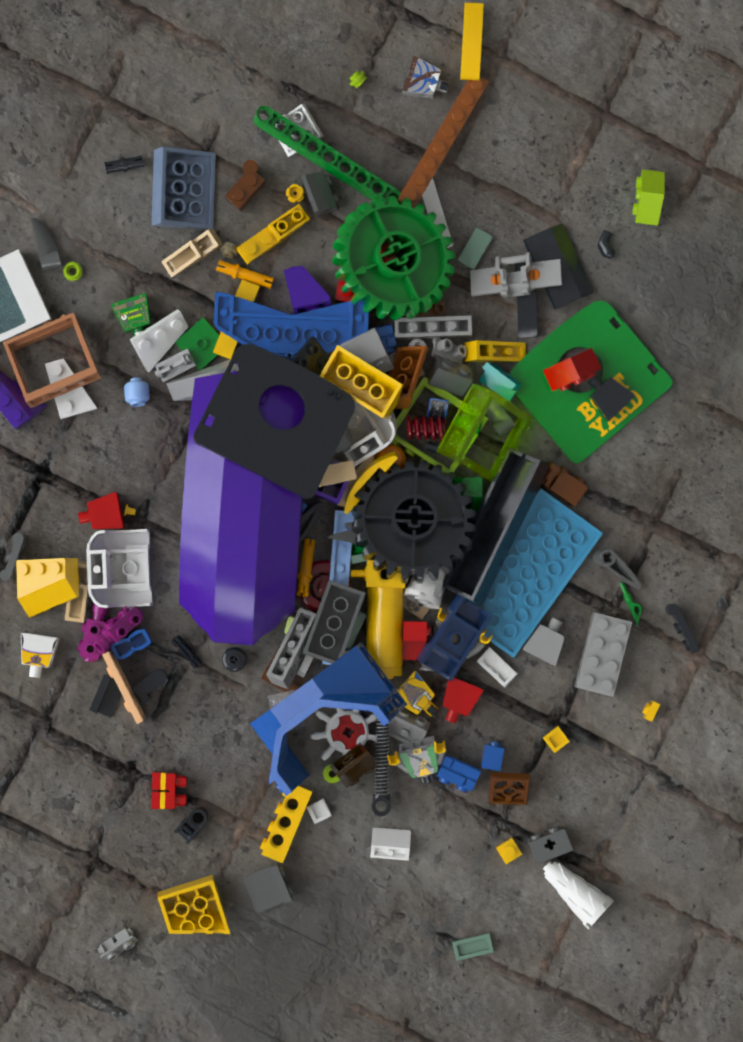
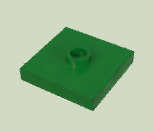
(200, 342)

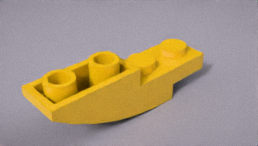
(273, 234)

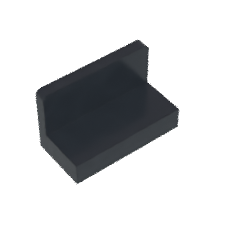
(106, 697)

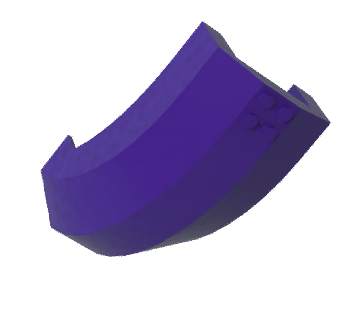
(238, 531)

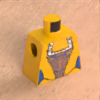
(417, 695)

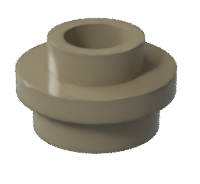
(229, 250)

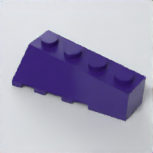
(14, 405)

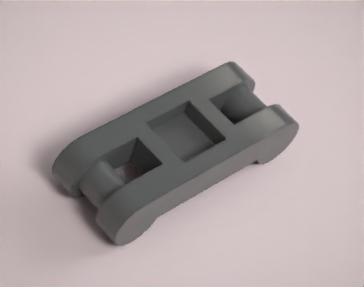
(16, 553)

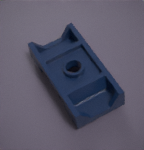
(446, 656)

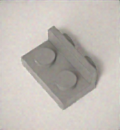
(408, 726)

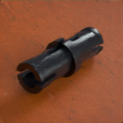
(124, 164)

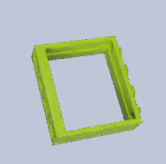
(410, 449)

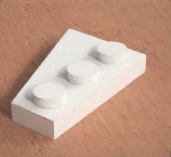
(158, 339)
(73, 402)

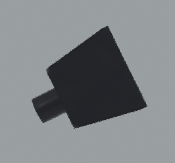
(609, 396)

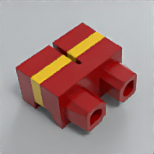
(170, 782)

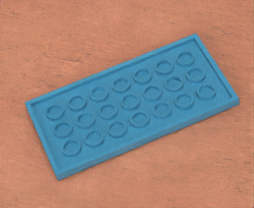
(536, 570)

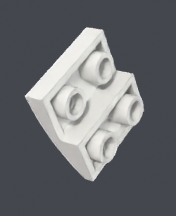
(302, 118)

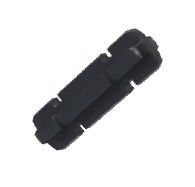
(186, 651)

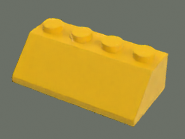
(363, 382)

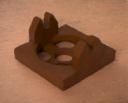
(509, 798)

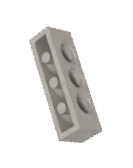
(433, 327)
(291, 650)

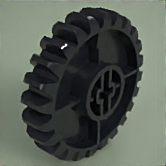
(384, 520)

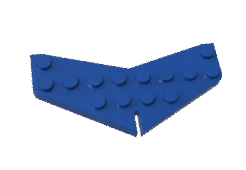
(284, 332)

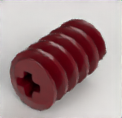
(425, 428)

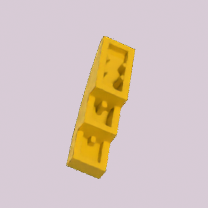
(471, 41)
(226, 345)

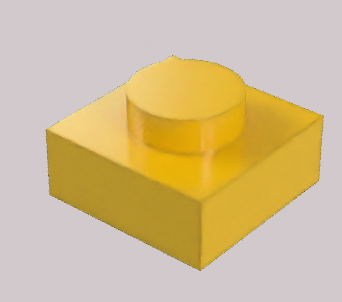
(650, 710)
(555, 739)
(508, 850)

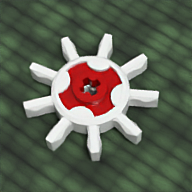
(336, 726)

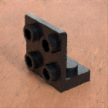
(311, 356)

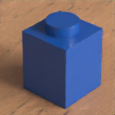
(492, 756)

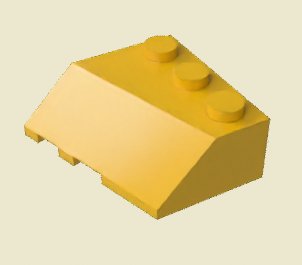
(46, 583)
(194, 908)

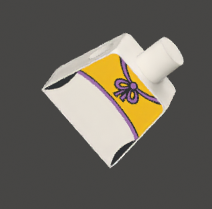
(38, 652)

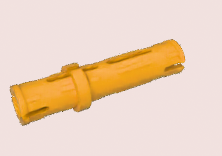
(245, 274)
(306, 567)

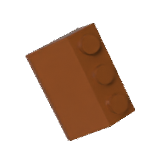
(407, 369)

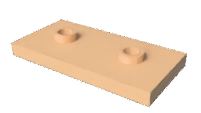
(116, 672)

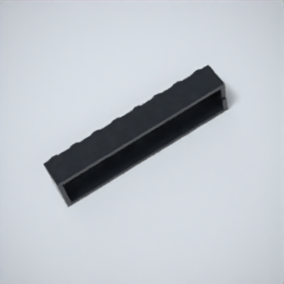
(497, 525)

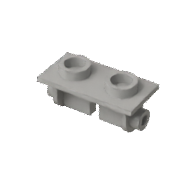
(174, 365)
(110, 950)

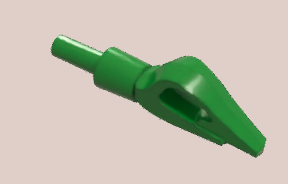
(631, 604)

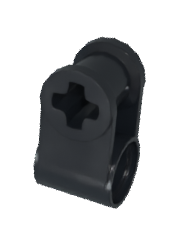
(190, 827)

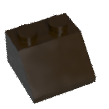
(353, 765)

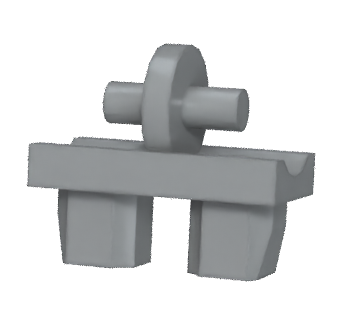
(446, 349)

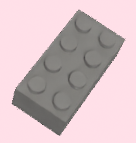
(603, 654)

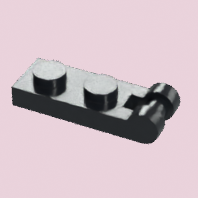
(681, 627)

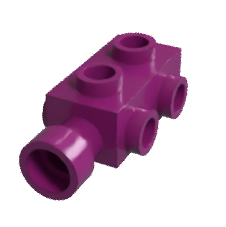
(115, 626)
(89, 637)

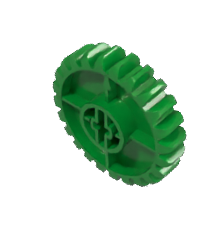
(380, 283)

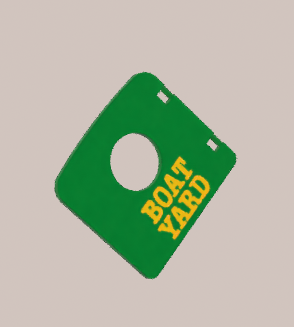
(572, 416)

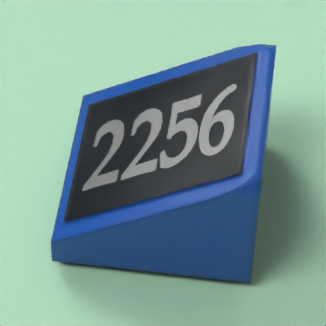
(437, 408)

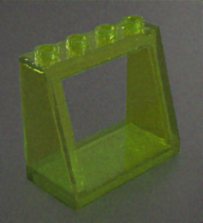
(467, 422)

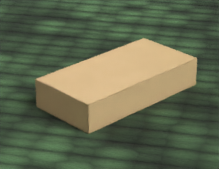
(339, 473)

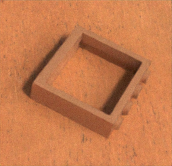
(64, 385)

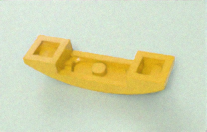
(383, 462)

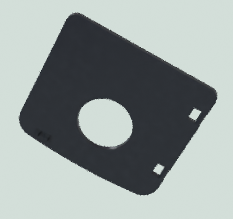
(289, 457)

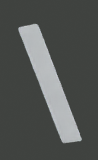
(433, 204)

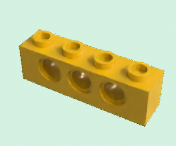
(279, 851)

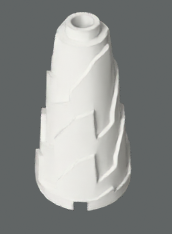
(428, 593)
(582, 897)

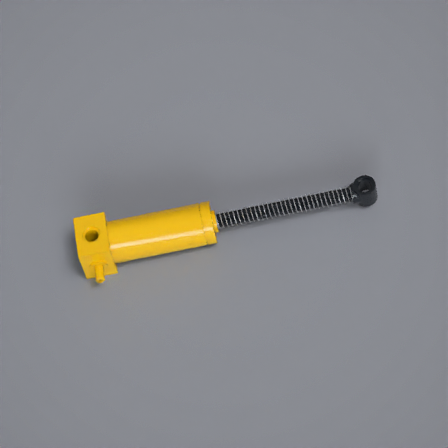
(385, 645)

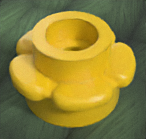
(295, 188)

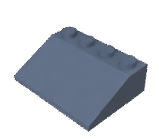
(183, 188)

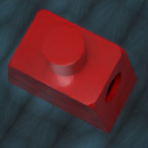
(104, 513)
(460, 698)

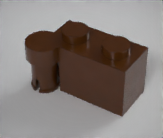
(246, 186)
(563, 484)

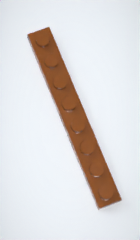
(443, 140)

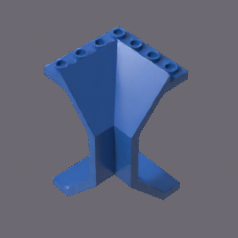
(348, 683)

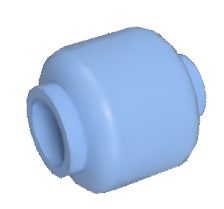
(136, 392)

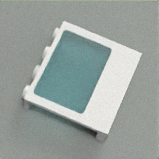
(19, 297)

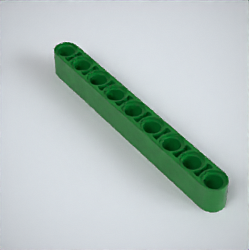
(321, 150)

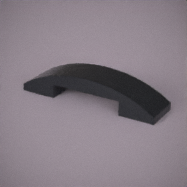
(526, 312)

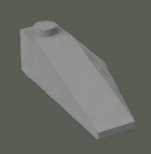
(182, 388)

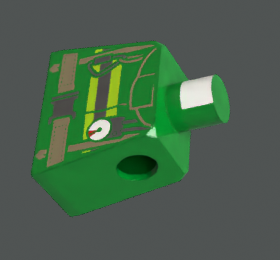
(133, 313)

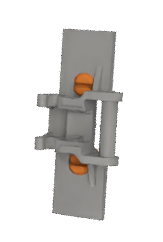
(518, 283)

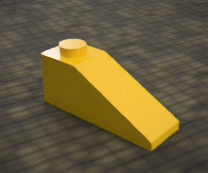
(495, 351)

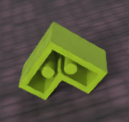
(650, 197)

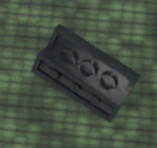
(553, 245)

